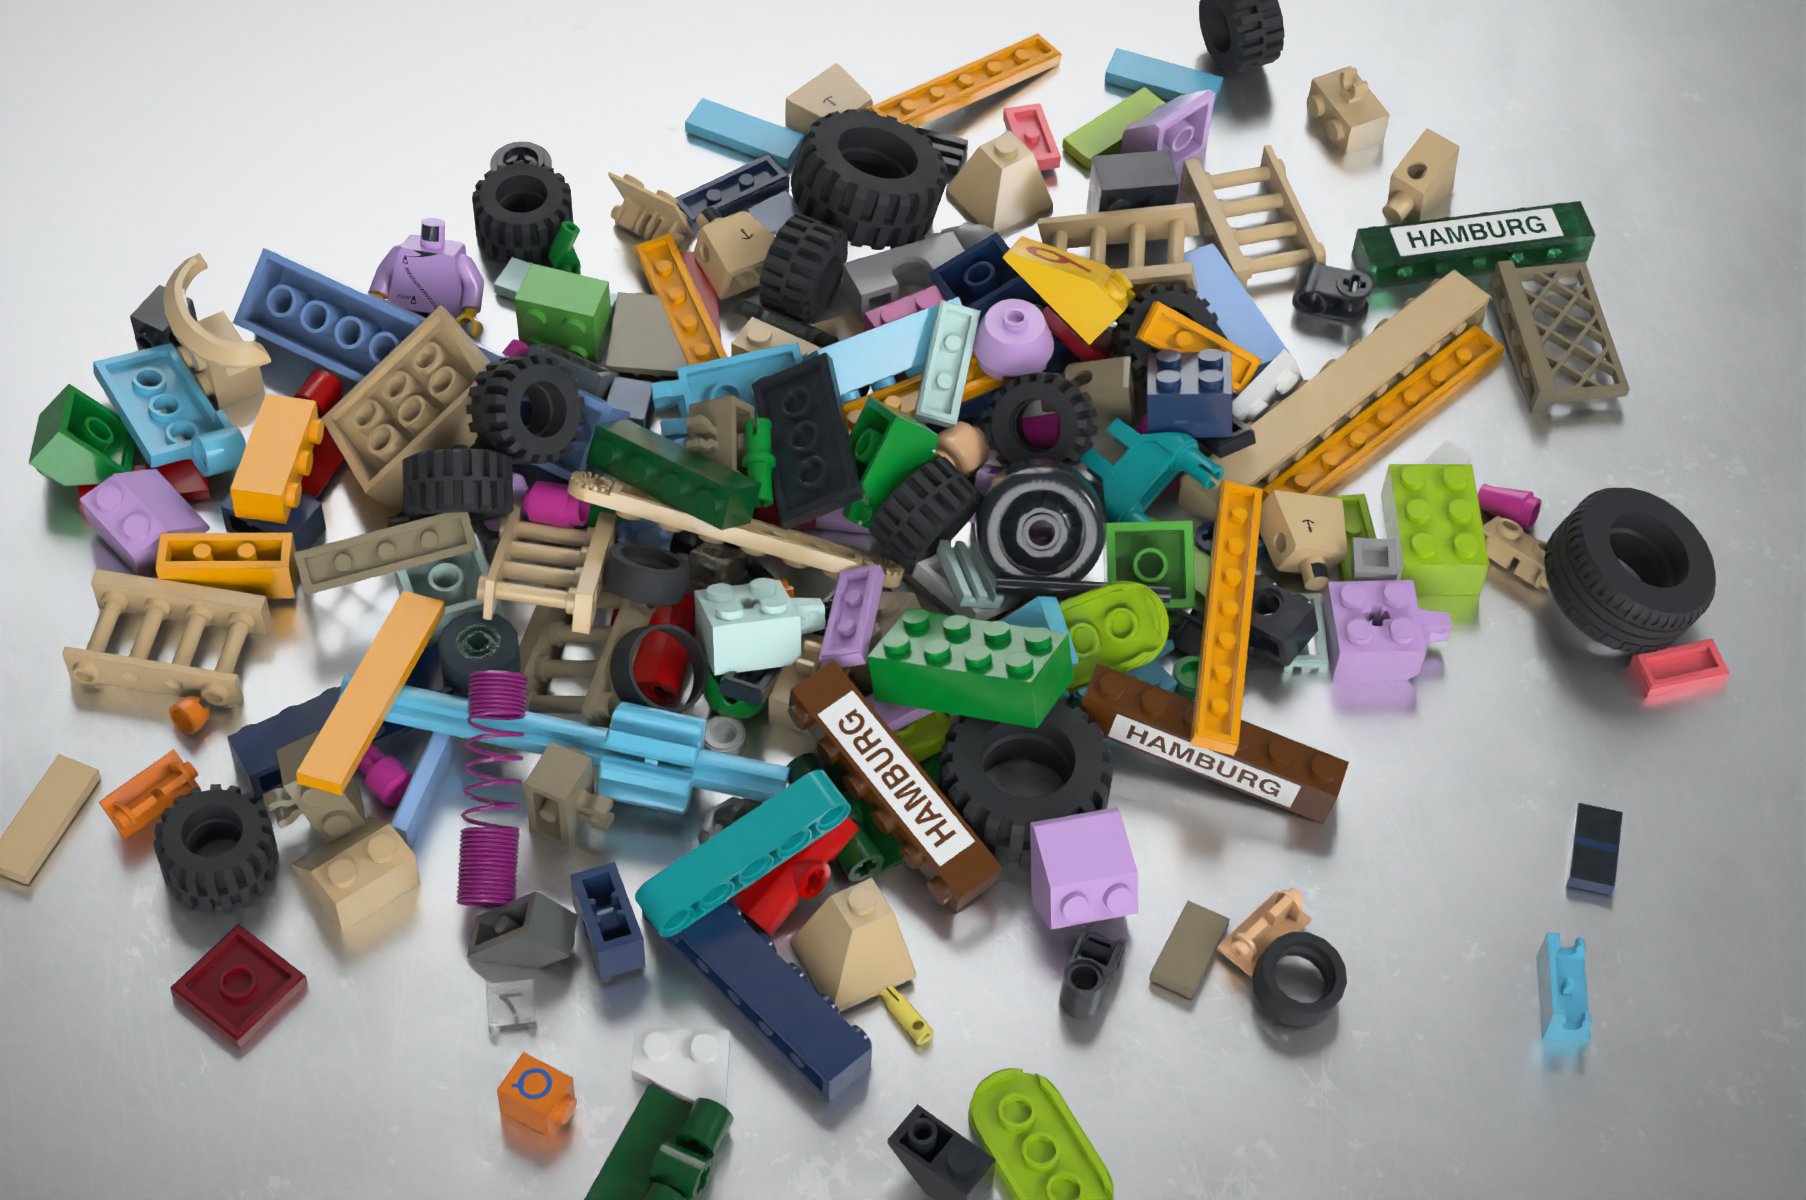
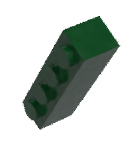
(673, 474)

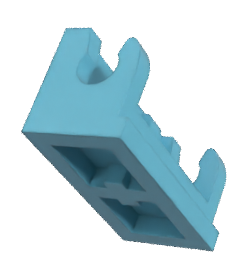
(1563, 991)

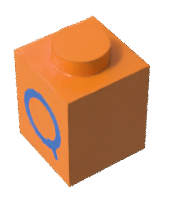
(537, 1095)

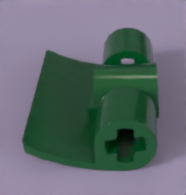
(869, 849)
(663, 1150)

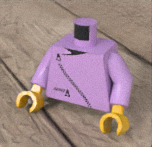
(432, 273)

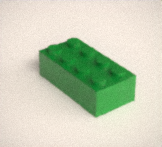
(971, 667)

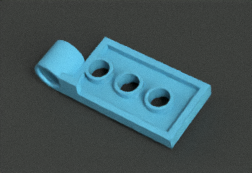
(212, 441)

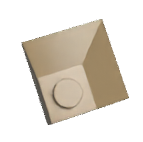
(1001, 186)
(854, 946)

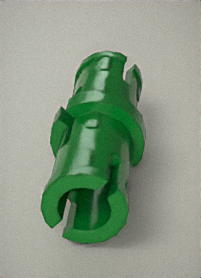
(758, 458)

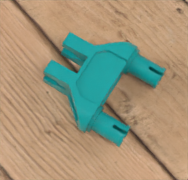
(1146, 469)

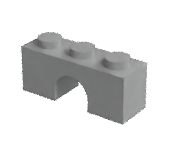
(877, 277)

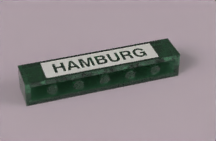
(1473, 244)

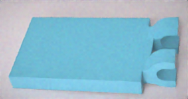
(719, 379)

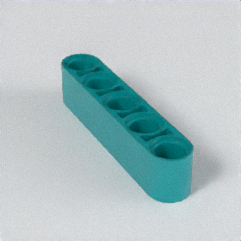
(742, 853)

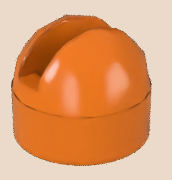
(189, 714)

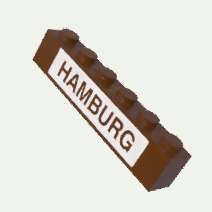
(1262, 766)
(893, 786)

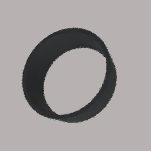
(622, 668)

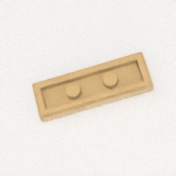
(45, 817)

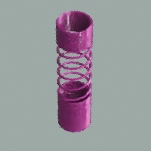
(490, 851)

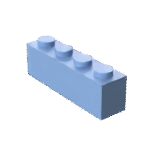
(1236, 311)

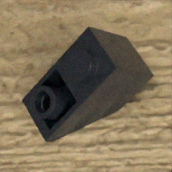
(941, 1158)

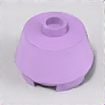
(1013, 340)

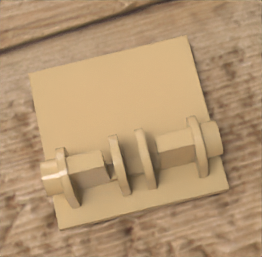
(648, 211)

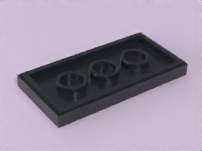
(808, 441)

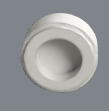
(725, 735)

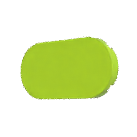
(1116, 627)
(1035, 1140)

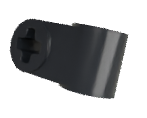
(1328, 290)
(1092, 965)

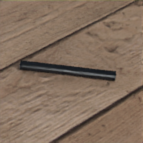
(1060, 588)

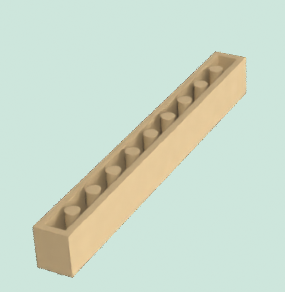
(1345, 388)

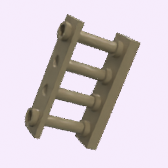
(543, 641)

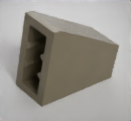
(643, 340)

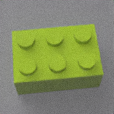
(1436, 527)

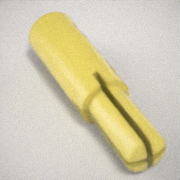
(907, 1015)

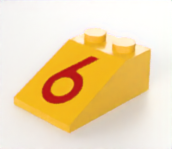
(1077, 288)

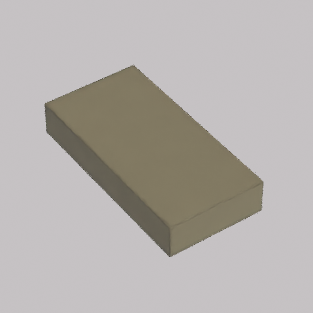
(1189, 949)

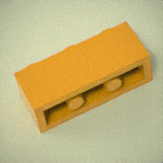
(276, 459)
(231, 561)

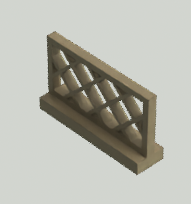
(1524, 334)
(385, 551)

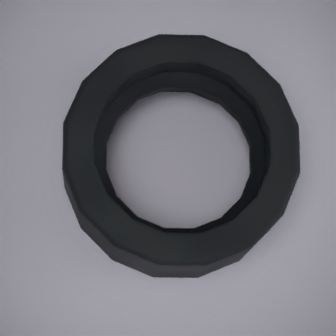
(645, 574)
(1322, 956)

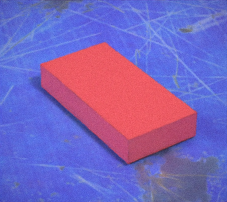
(1679, 668)

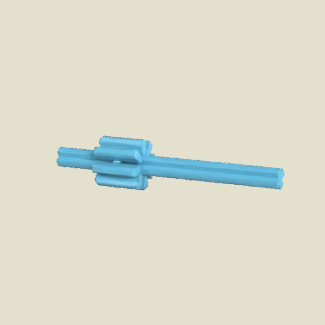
(642, 760)

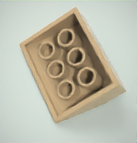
(408, 406)

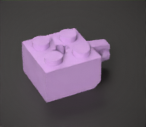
(1378, 630)

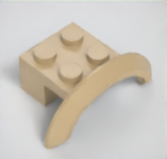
(212, 347)

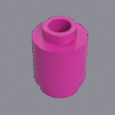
(553, 506)

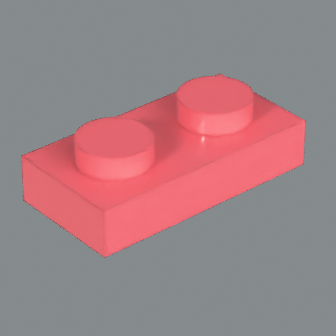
(1032, 129)

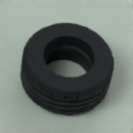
(1608, 599)

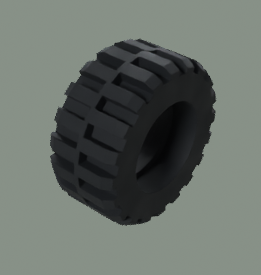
(869, 178)
(1060, 742)

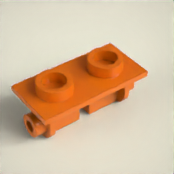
(149, 793)

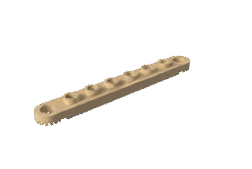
(753, 538)

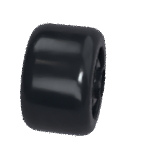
(1032, 493)

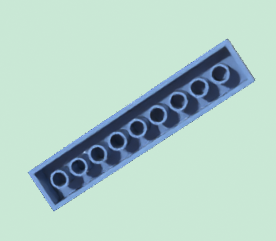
(357, 330)

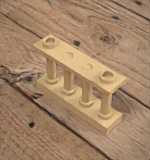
(1211, 213)
(1135, 228)
(584, 583)
(175, 601)

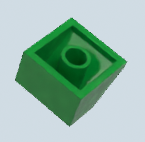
(80, 441)

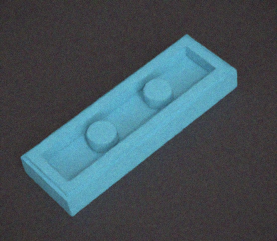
(1158, 76)
(743, 132)

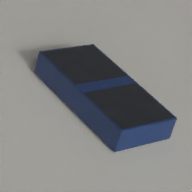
(1594, 848)

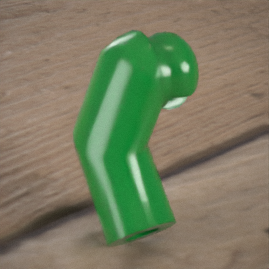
(562, 251)

